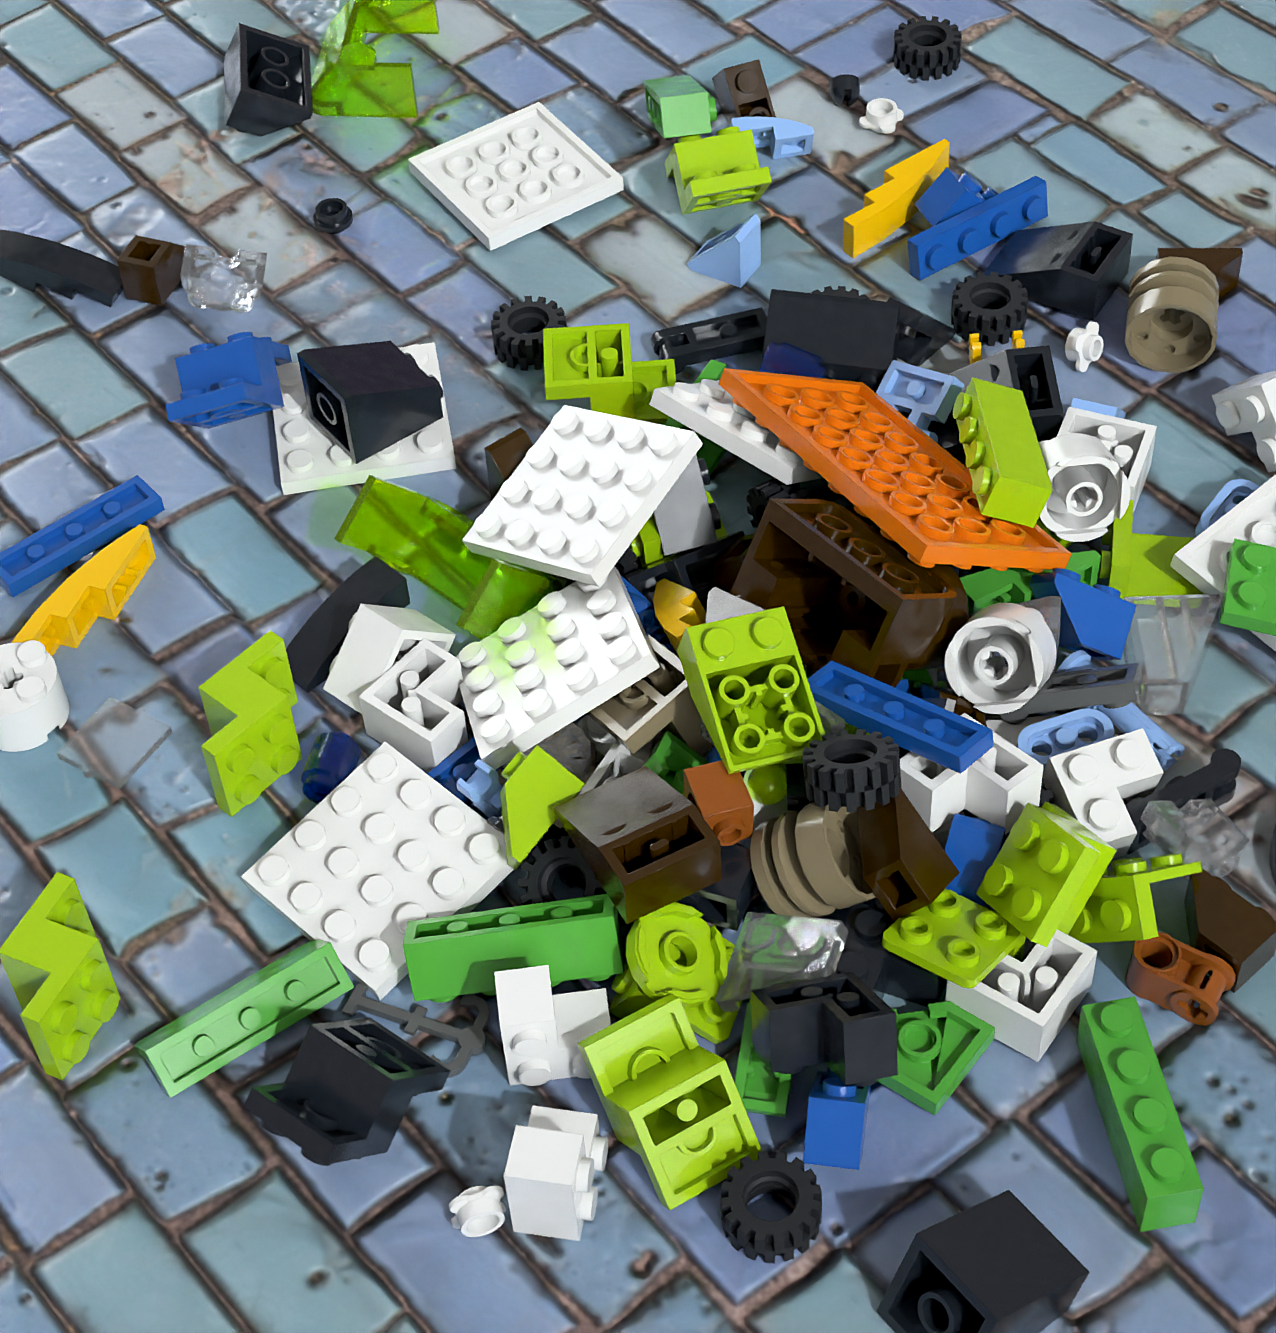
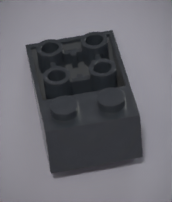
(1067, 264)
(1021, 369)

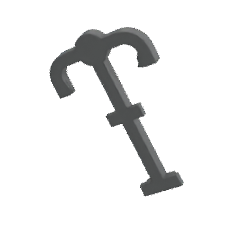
(470, 1039)

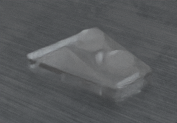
(780, 952)

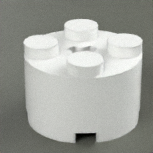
(1086, 487)
(985, 678)
(29, 696)

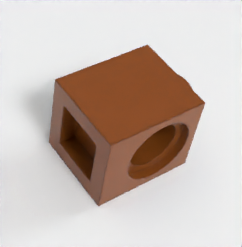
(721, 801)

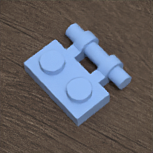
(921, 393)

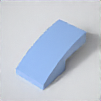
(783, 136)

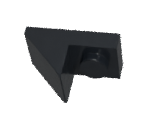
(920, 335)

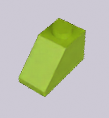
(528, 798)

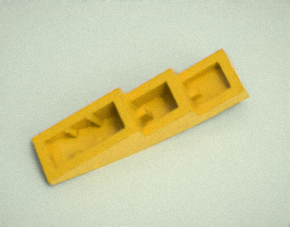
(894, 201)
(92, 591)
(677, 609)

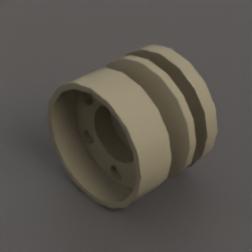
(1172, 315)
(810, 861)

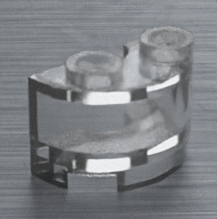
(222, 281)
(1196, 831)

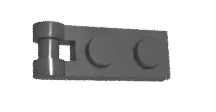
(1073, 690)

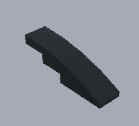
(61, 268)

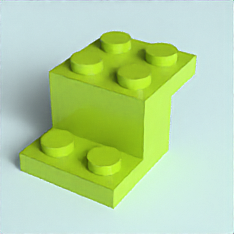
(717, 170)
(599, 365)
(250, 723)
(1045, 872)
(59, 976)
(670, 1100)

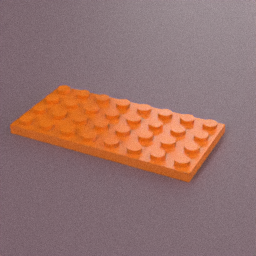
(889, 471)

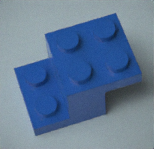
(229, 381)

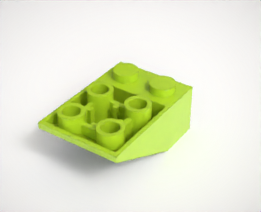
(750, 689)

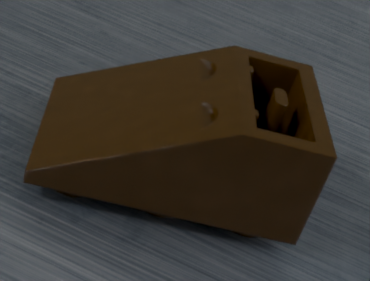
(642, 842)

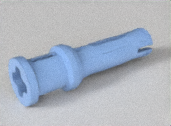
(1130, 716)

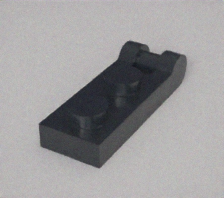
(711, 338)
(1211, 782)

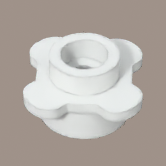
(881, 116)
(1084, 346)
(478, 1210)

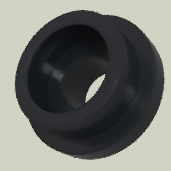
(332, 216)

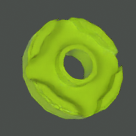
(657, 972)

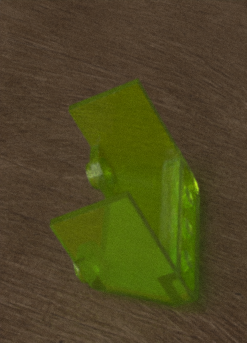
(347, 71)
(426, 541)

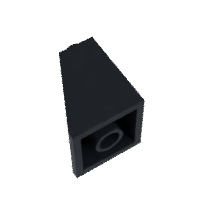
(368, 395)
(983, 1274)

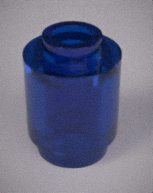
(792, 361)
(328, 764)

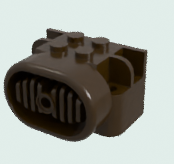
(850, 591)

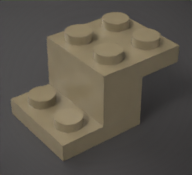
(654, 705)

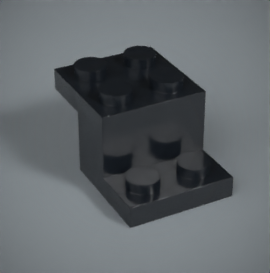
(346, 1091)

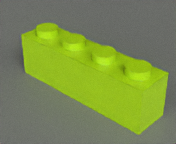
(1002, 452)

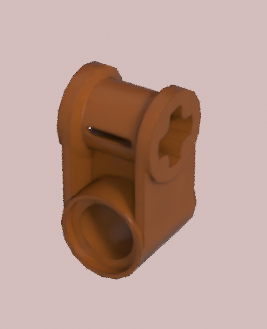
(1179, 978)

